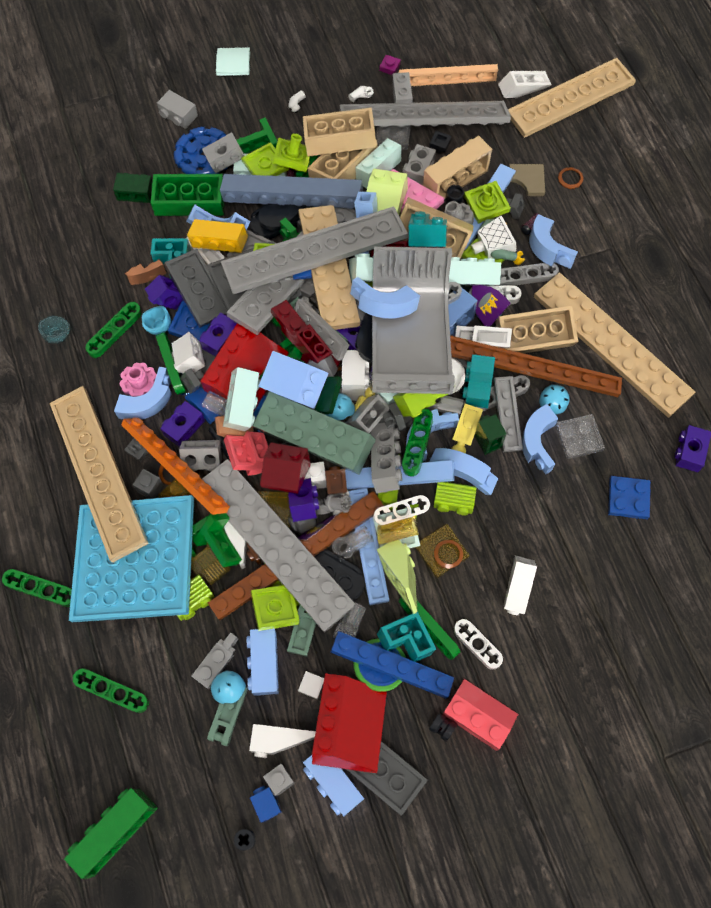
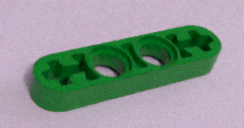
(116, 331)
(166, 351)
(415, 441)
(38, 590)
(437, 634)
(109, 693)

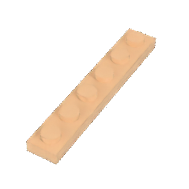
(452, 75)

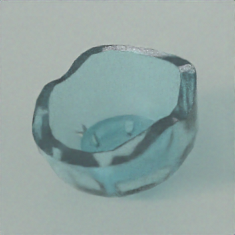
(56, 333)

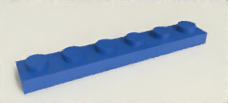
(392, 665)

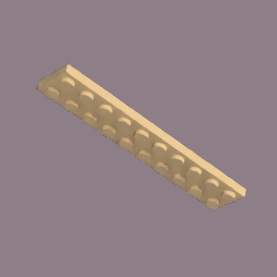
(617, 347)
(98, 475)

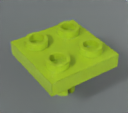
(291, 153)
(487, 201)

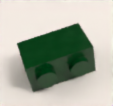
(133, 187)
(490, 434)

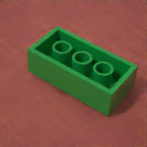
(180, 192)
(110, 833)

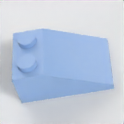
(293, 379)

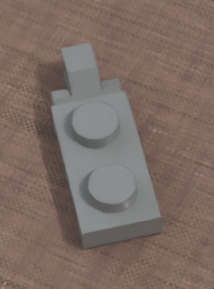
(215, 661)

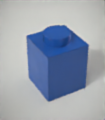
(265, 804)

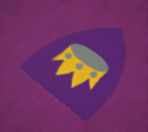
(489, 304)
(319, 526)

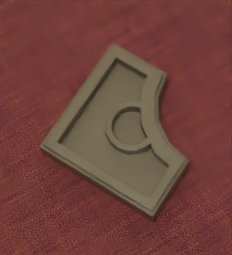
(530, 178)

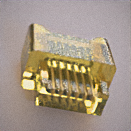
(208, 565)

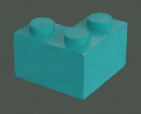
(427, 231)
(168, 248)
(479, 375)
(408, 632)

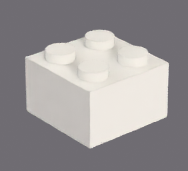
(354, 375)

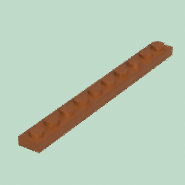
(538, 367)
(263, 576)

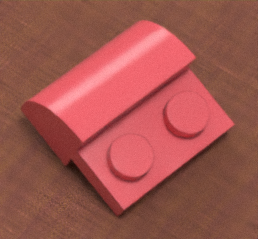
(247, 451)

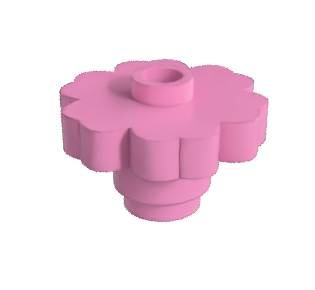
(137, 379)

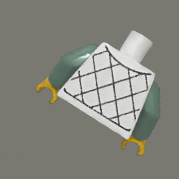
(497, 241)

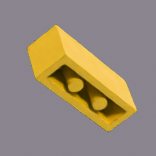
(217, 235)

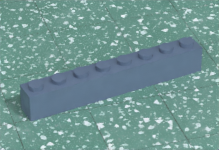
(290, 190)

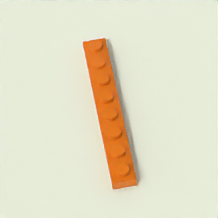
(175, 466)

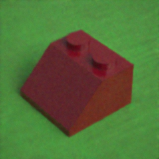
(284, 467)

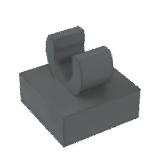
(517, 206)
(192, 380)
(394, 417)
(136, 450)

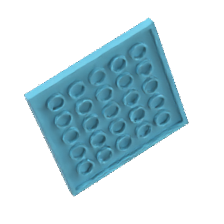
(143, 583)

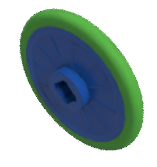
(376, 680)

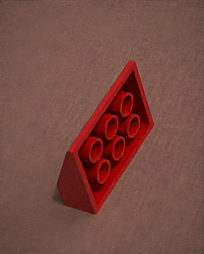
(240, 350)
(349, 725)

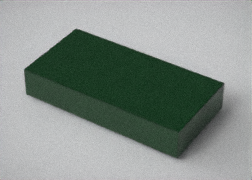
(328, 395)

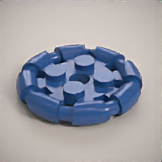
(194, 150)

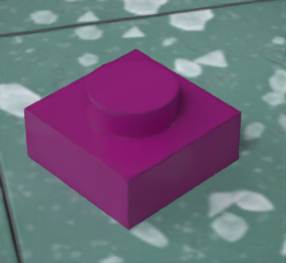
(390, 64)

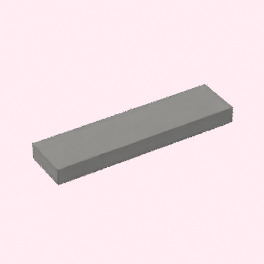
(323, 329)
(508, 413)

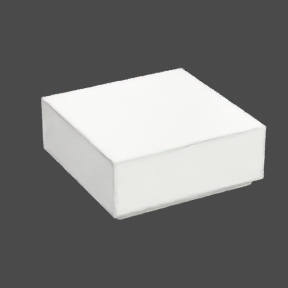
(311, 685)

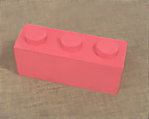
(481, 715)

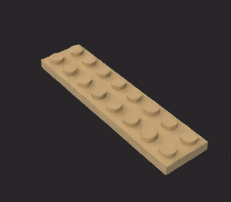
(570, 97)
(332, 280)

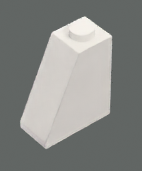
(519, 585)

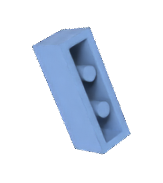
(263, 662)
(334, 784)

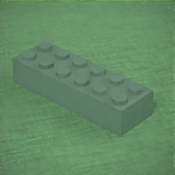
(315, 431)

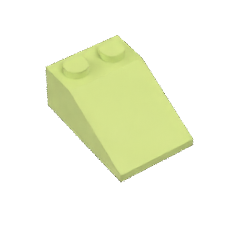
(389, 188)
(399, 570)

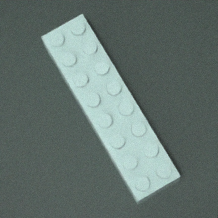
(463, 272)

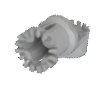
(334, 503)

